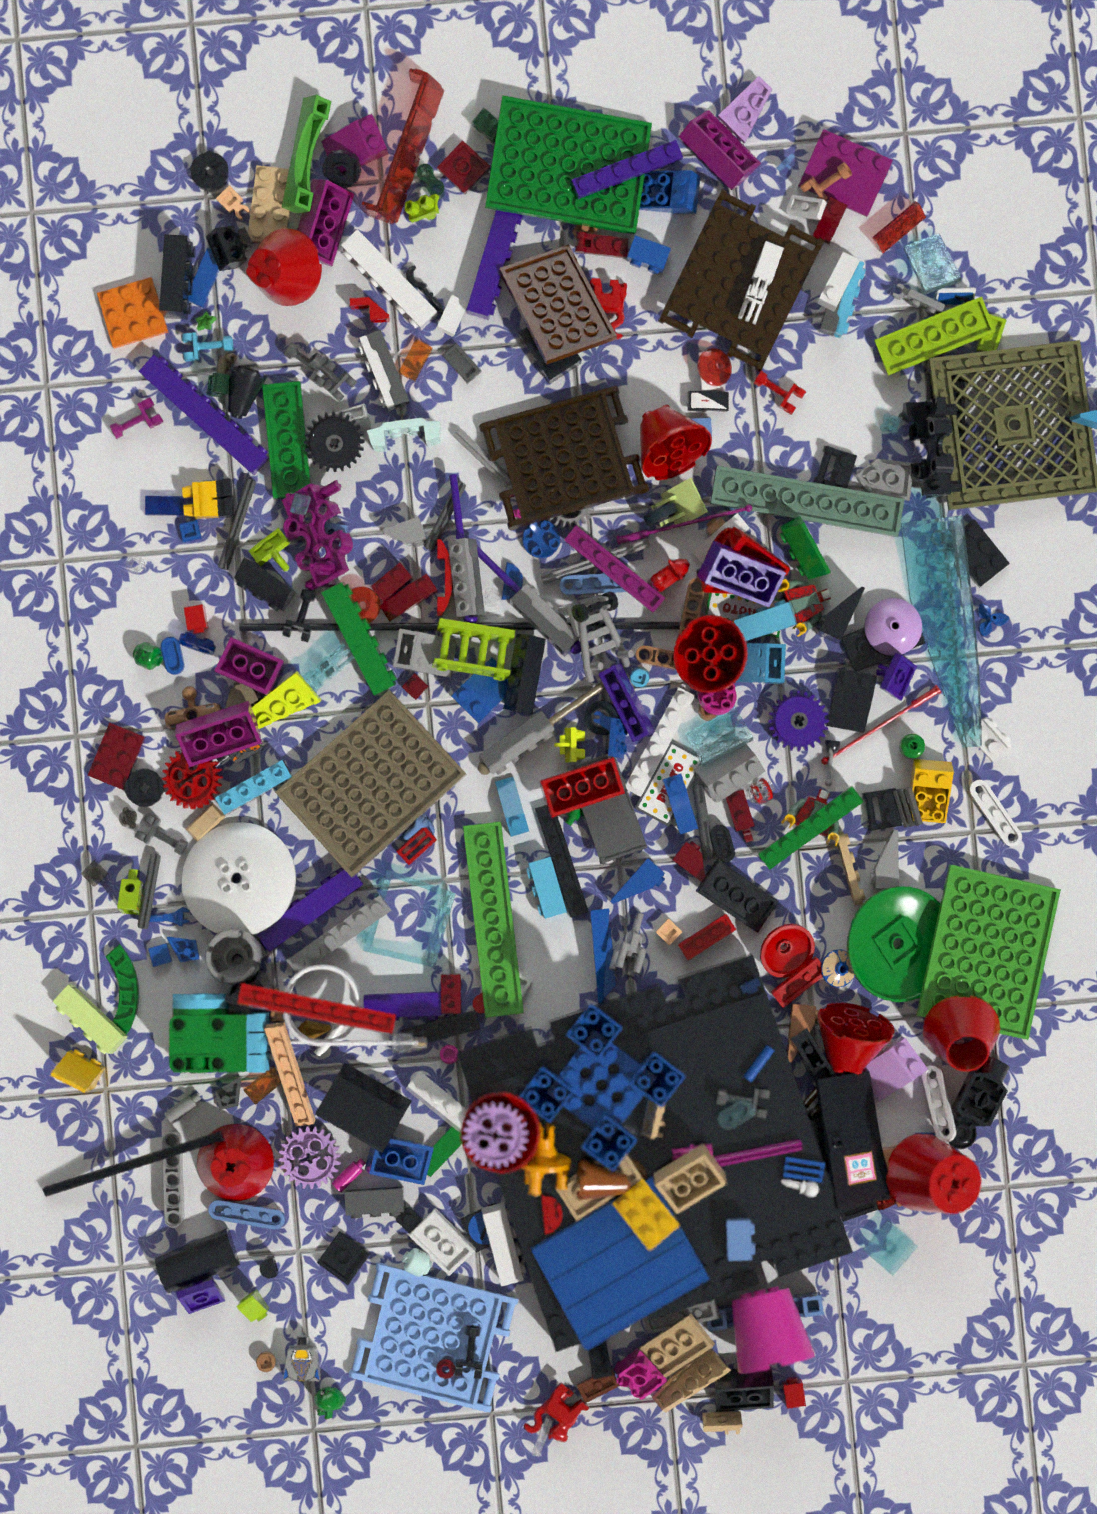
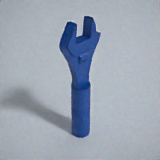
(175, 917)

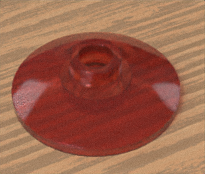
(708, 369)
(372, 601)

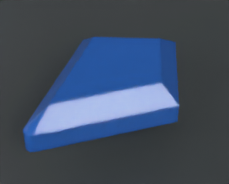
(184, 949)

